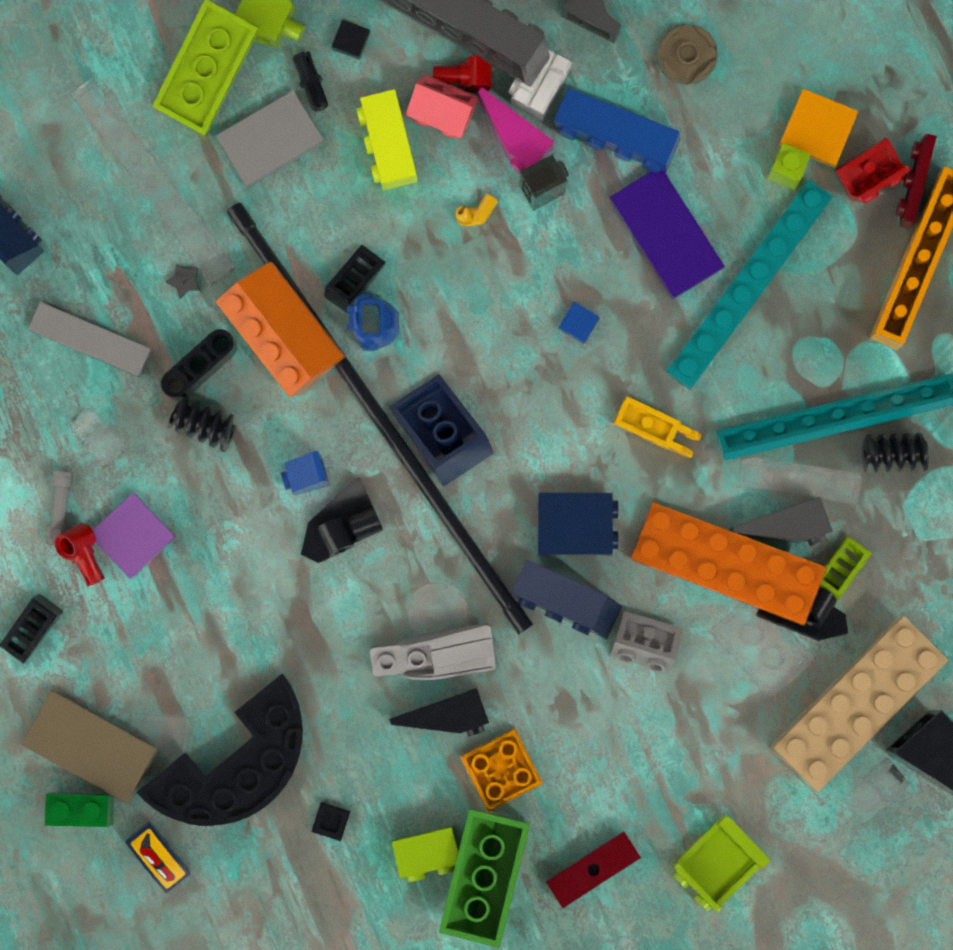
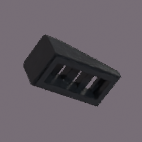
(339, 298)
(46, 607)

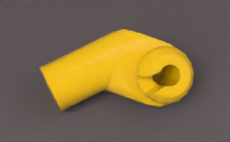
(476, 215)

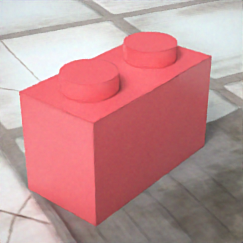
(441, 106)

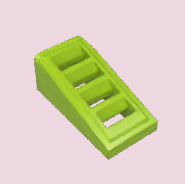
(856, 549)

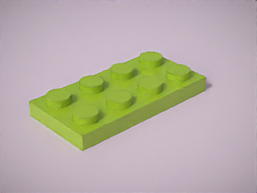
(206, 67)

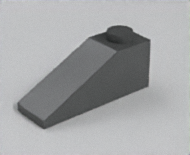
(794, 524)

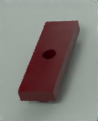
(915, 180)
(576, 881)

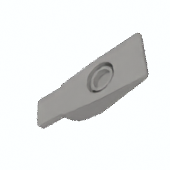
(437, 654)

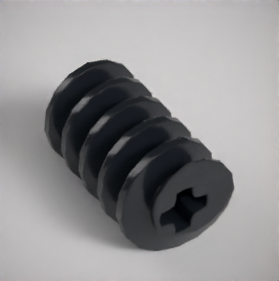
(203, 423)
(896, 451)

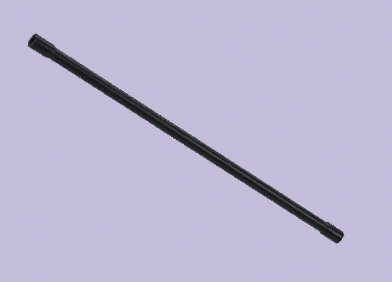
(510, 607)

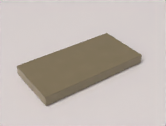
(90, 746)

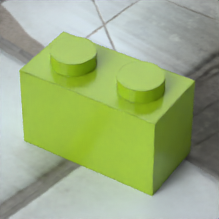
(426, 853)

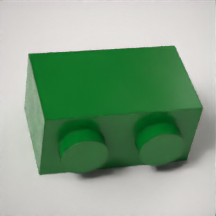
(79, 809)

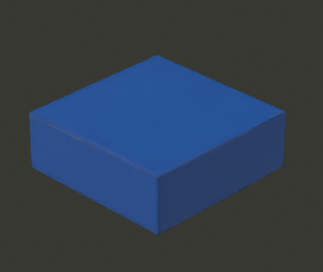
(579, 322)

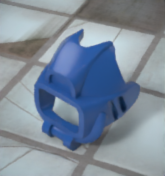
(388, 322)

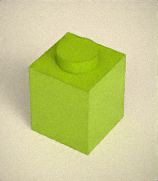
(789, 166)

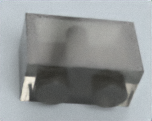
(543, 181)

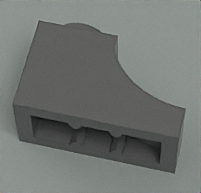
(592, 17)

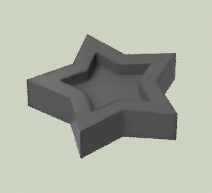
(184, 280)

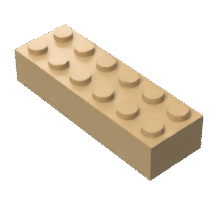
(858, 703)

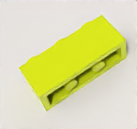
(387, 140)

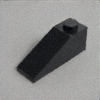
(453, 715)

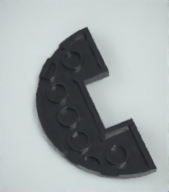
(247, 777)

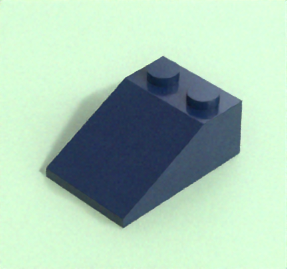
(442, 430)

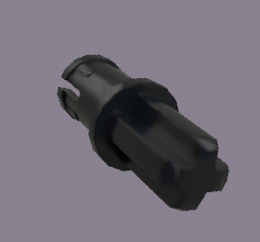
(310, 81)

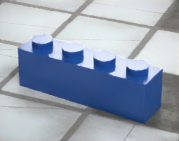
(617, 131)

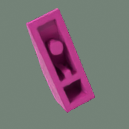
(519, 139)

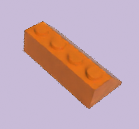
(280, 329)

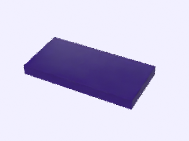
(666, 233)

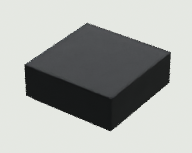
(350, 39)
(331, 821)

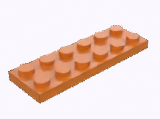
(729, 563)

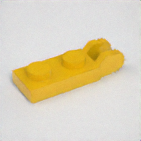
(654, 426)

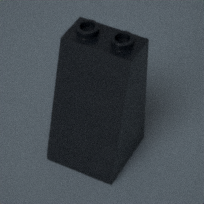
(928, 749)

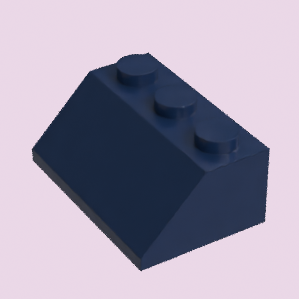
(17, 245)

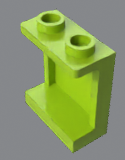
(719, 863)

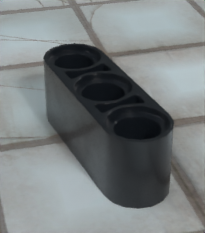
(204, 350)

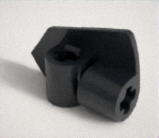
(341, 524)
(823, 620)

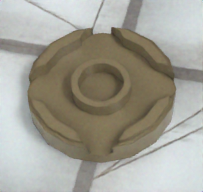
(687, 54)

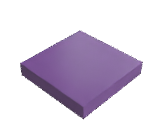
(132, 535)

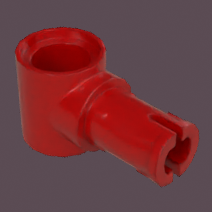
(472, 74)
(77, 546)

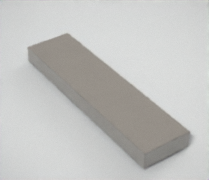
(89, 339)

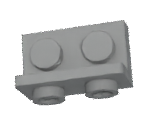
(646, 642)

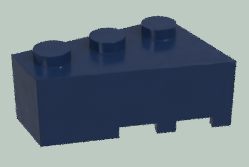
(566, 600)

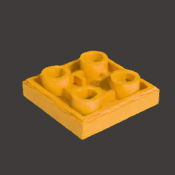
(819, 127)
(501, 770)

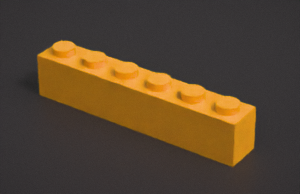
(917, 265)

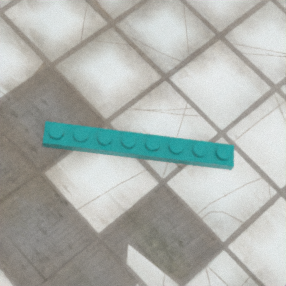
(749, 284)
(836, 417)

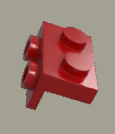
(871, 172)

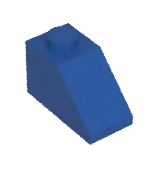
(305, 473)

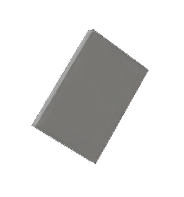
(270, 139)

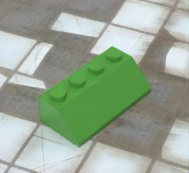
(484, 877)

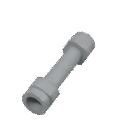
(61, 482)

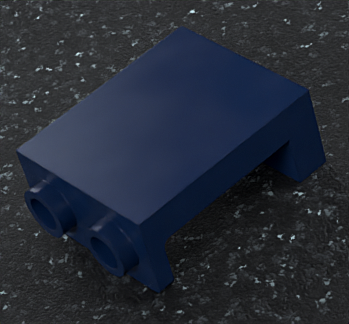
(576, 524)

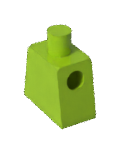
(274, 20)

